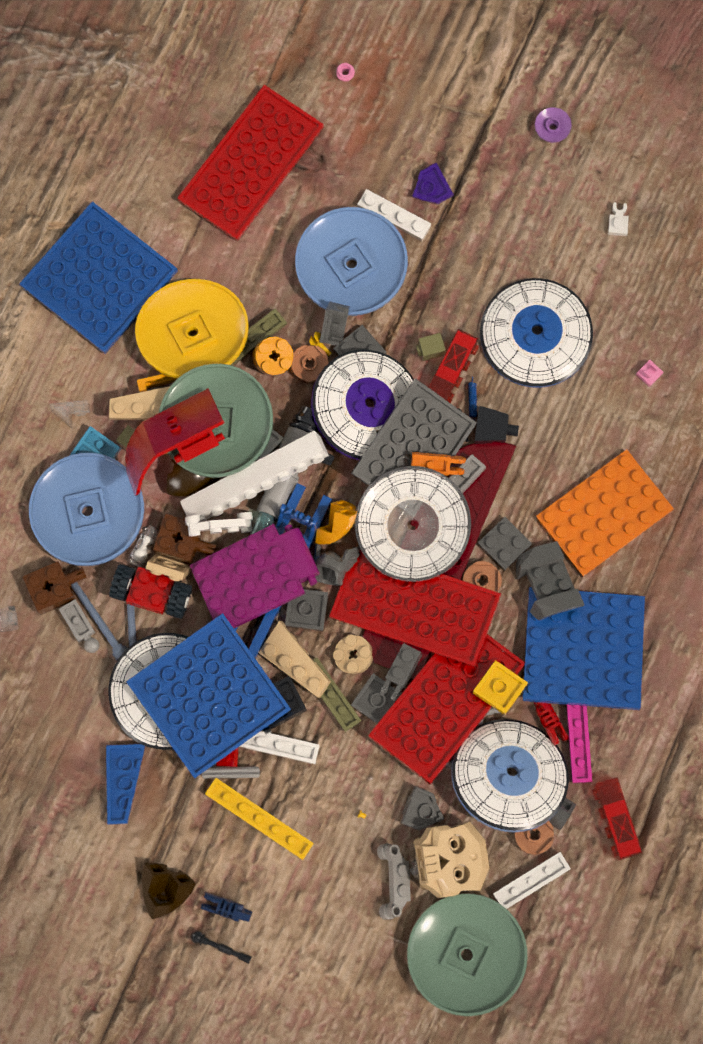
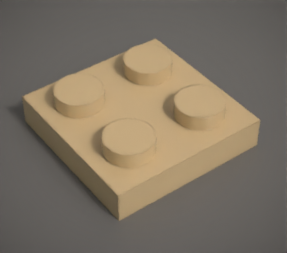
(162, 565)

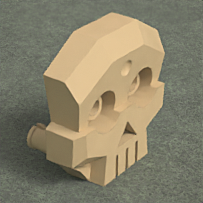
(466, 857)

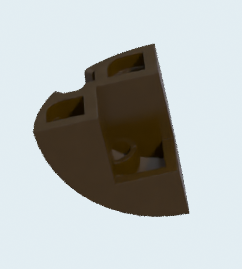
(184, 483)
(164, 889)

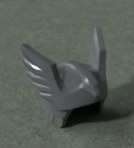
(332, 566)

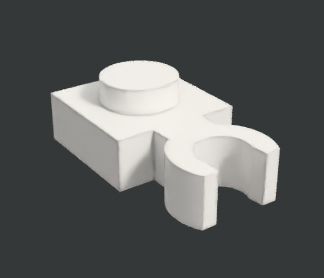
(618, 223)

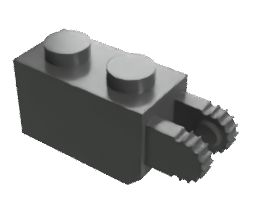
(401, 670)

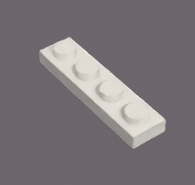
(396, 215)
(283, 747)
(532, 881)

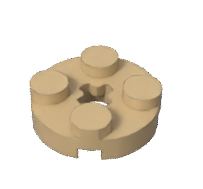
(342, 655)

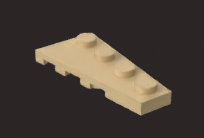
(138, 405)

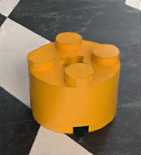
(280, 348)

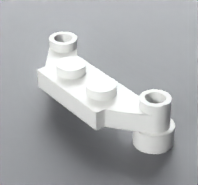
(242, 522)

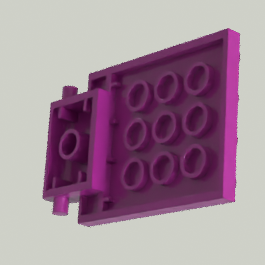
(255, 574)

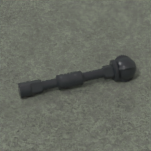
(197, 937)

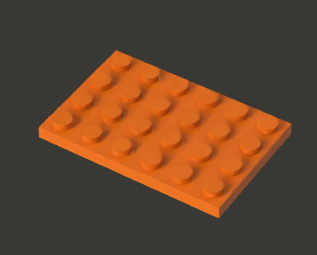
(604, 513)

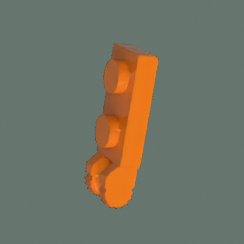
(438, 462)

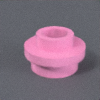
(345, 67)

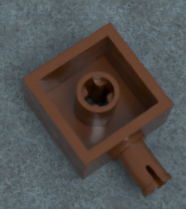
(184, 550)
(61, 586)

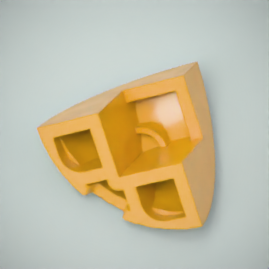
(340, 522)

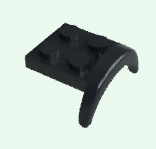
(291, 696)

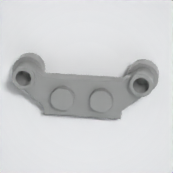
(398, 881)

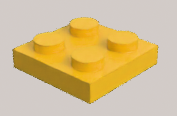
(500, 687)

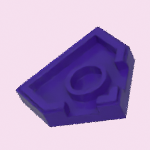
(432, 186)

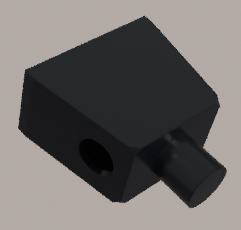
(493, 426)

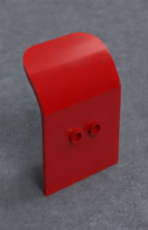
(182, 426)

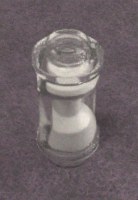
(143, 546)

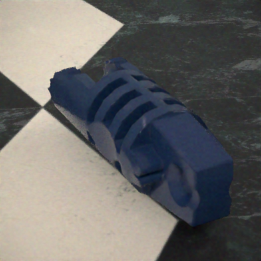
(226, 908)

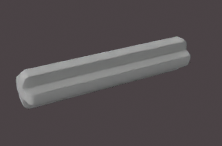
(231, 772)

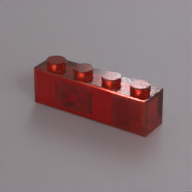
(453, 364)
(617, 819)

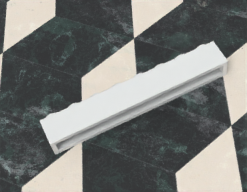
(256, 478)

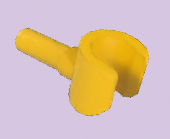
(316, 341)

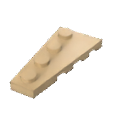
(289, 656)

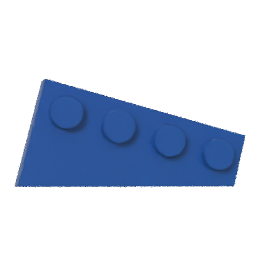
(122, 773)

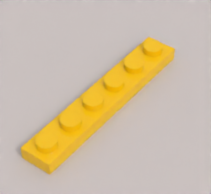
(259, 819)

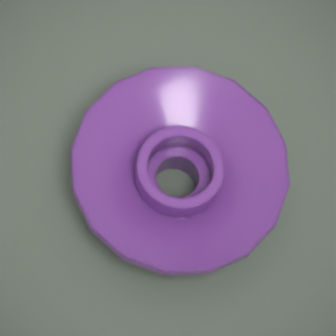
(554, 117)

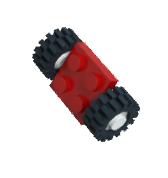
(150, 591)

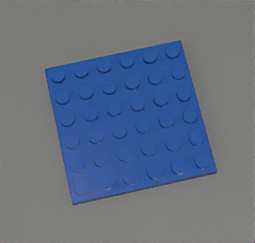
(98, 277)
(587, 653)
(208, 695)

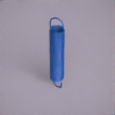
(472, 389)

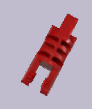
(550, 722)

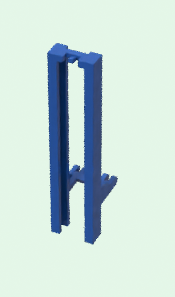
(287, 513)

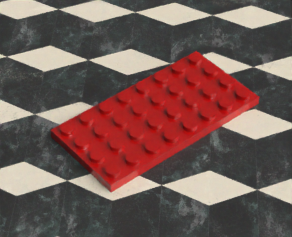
(250, 162)
(431, 614)
(439, 711)

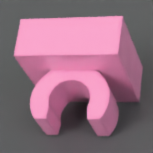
(649, 373)

